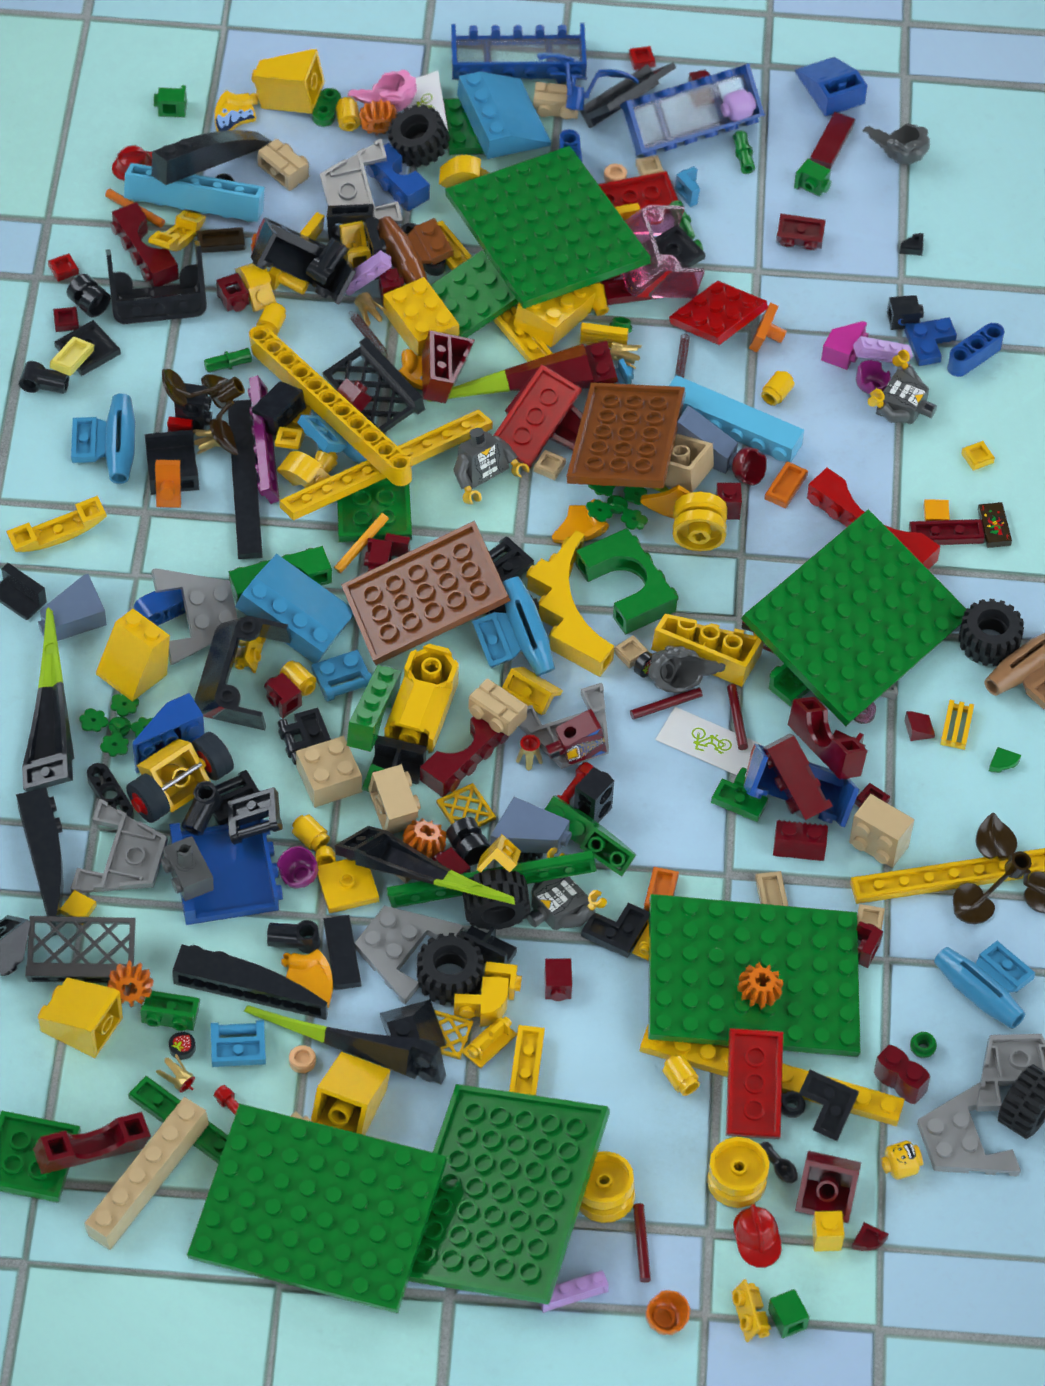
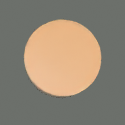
(614, 173)
(302, 1059)

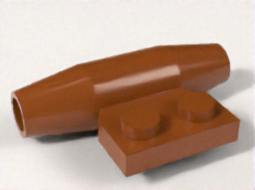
(409, 252)

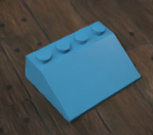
(501, 114)
(293, 598)

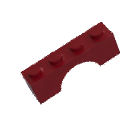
(155, 264)
(810, 722)
(446, 770)
(69, 1150)

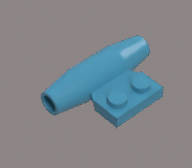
(327, 438)
(114, 439)
(515, 631)
(988, 980)

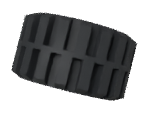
(412, 123)
(991, 616)
(493, 913)
(449, 951)
(1025, 1103)

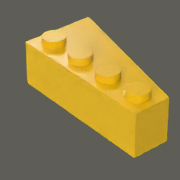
(731, 648)

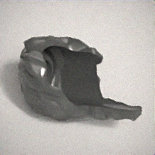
(902, 145)
(680, 669)

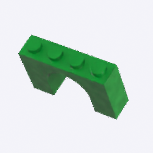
(624, 553)

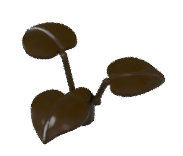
(222, 392)
(998, 840)

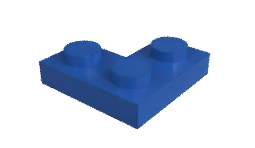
(926, 335)

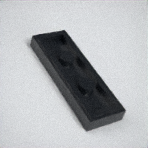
(342, 952)

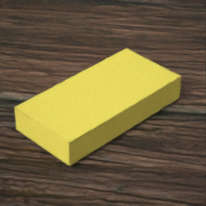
(71, 356)

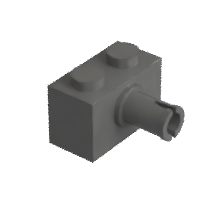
(187, 868)

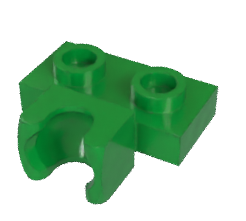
(735, 798)

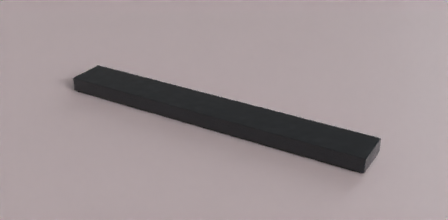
(245, 482)

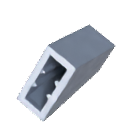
(698, 427)
(75, 610)
(532, 828)

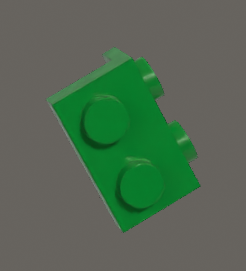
(786, 684)
(170, 1011)

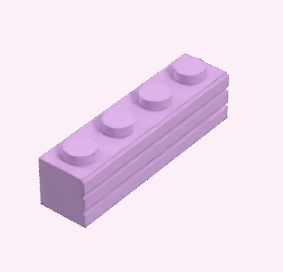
(369, 271)
(879, 349)
(577, 1290)

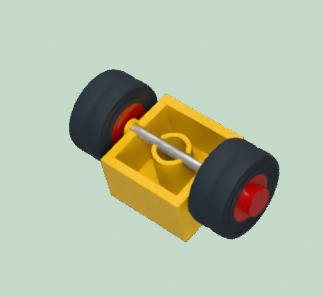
(174, 772)

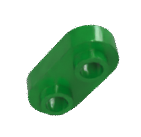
(325, 108)

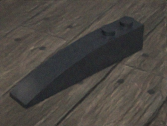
(203, 152)
(44, 846)
(243, 980)

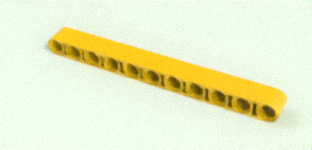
(331, 406)

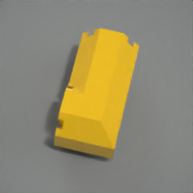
(424, 696)

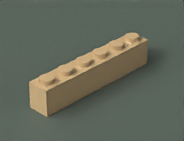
(146, 1173)

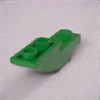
(593, 837)

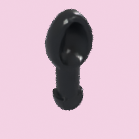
(783, 1168)

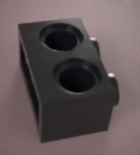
(347, 214)
(197, 408)
(594, 794)

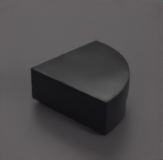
(913, 245)

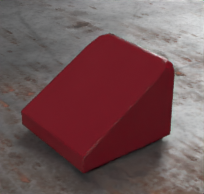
(918, 726)

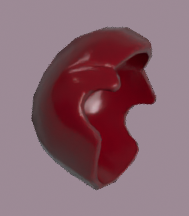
(749, 466)

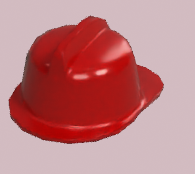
(129, 155)
(757, 1236)

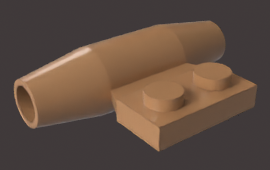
(1022, 666)

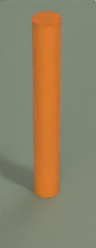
(119, 199)

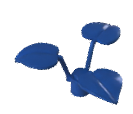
(576, 94)

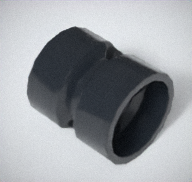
(88, 295)
(467, 840)

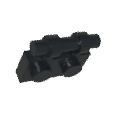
(309, 726)

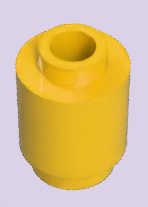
(347, 114)
(272, 317)
(777, 388)
(300, 677)
(310, 832)
(681, 1075)

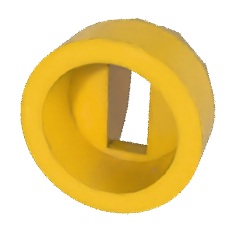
(325, 855)

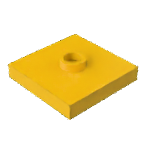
(346, 885)

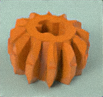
(377, 116)
(425, 837)
(140, 982)
(760, 985)

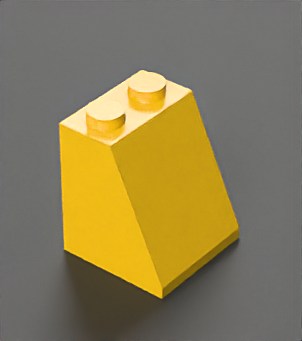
(289, 81)
(134, 655)
(82, 1015)
(350, 1094)

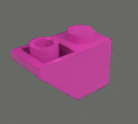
(839, 345)

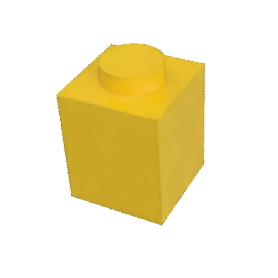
(828, 1231)

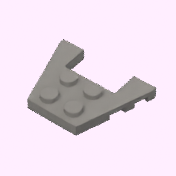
(348, 183)
(206, 605)
(593, 698)
(132, 859)
(393, 939)
(1004, 1062)
(954, 1142)

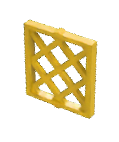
(456, 794)
(463, 1040)

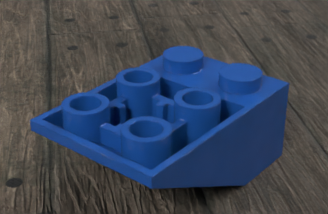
(833, 85)
(175, 720)

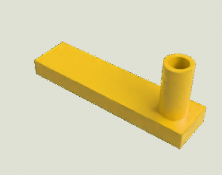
(311, 230)

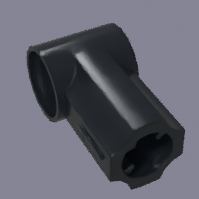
(324, 267)
(37, 377)
(201, 808)
(293, 936)

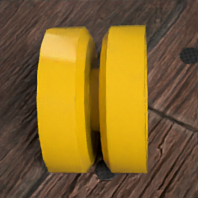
(699, 521)
(738, 1172)
(609, 1189)

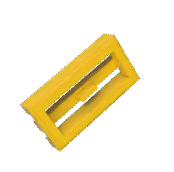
(596, 333)
(959, 708)

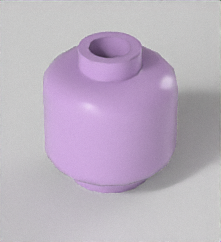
(738, 105)

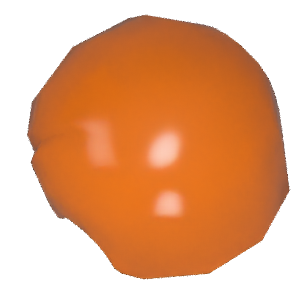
(668, 1312)

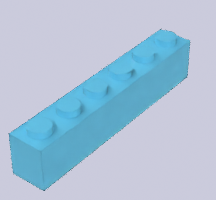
(196, 194)
(743, 422)

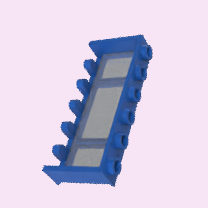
(516, 53)
(687, 111)

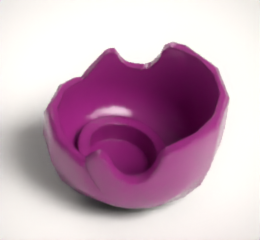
(871, 376)
(297, 867)

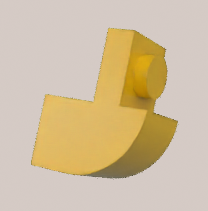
(460, 169)
(354, 238)
(258, 285)
(302, 469)
(488, 1005)

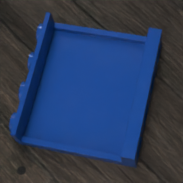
(240, 875)

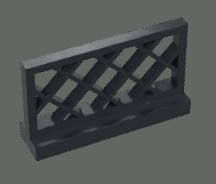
(625, 90)
(392, 379)
(80, 971)

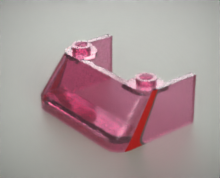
(664, 275)

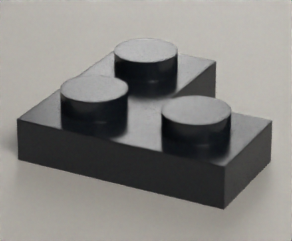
(618, 935)
(836, 1102)

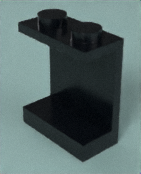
(173, 446)

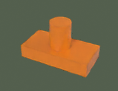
(767, 329)
(168, 483)

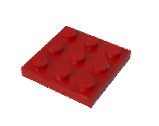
(718, 312)

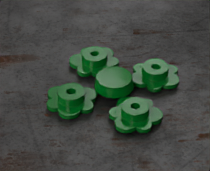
(618, 505)
(117, 726)

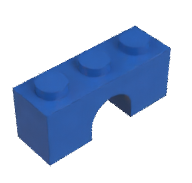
(407, 189)

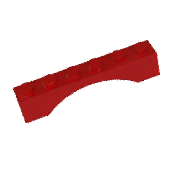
(832, 495)

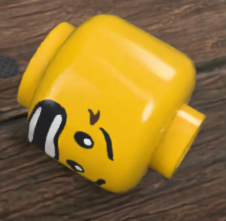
(902, 1160)

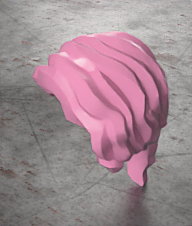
(393, 87)

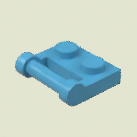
(340, 670)
(238, 1050)

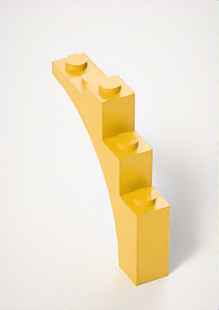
(570, 633)

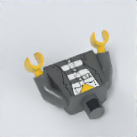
(904, 395)
(481, 460)
(562, 902)

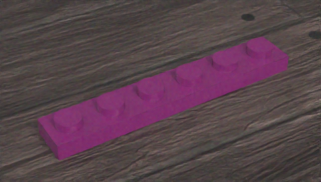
(264, 445)

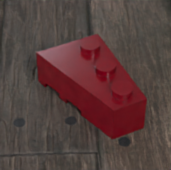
(442, 363)
(795, 778)

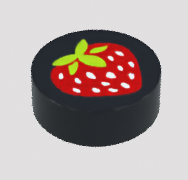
(642, 664)
(182, 1044)

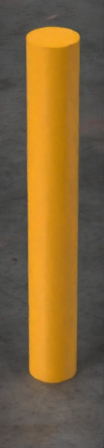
(361, 543)

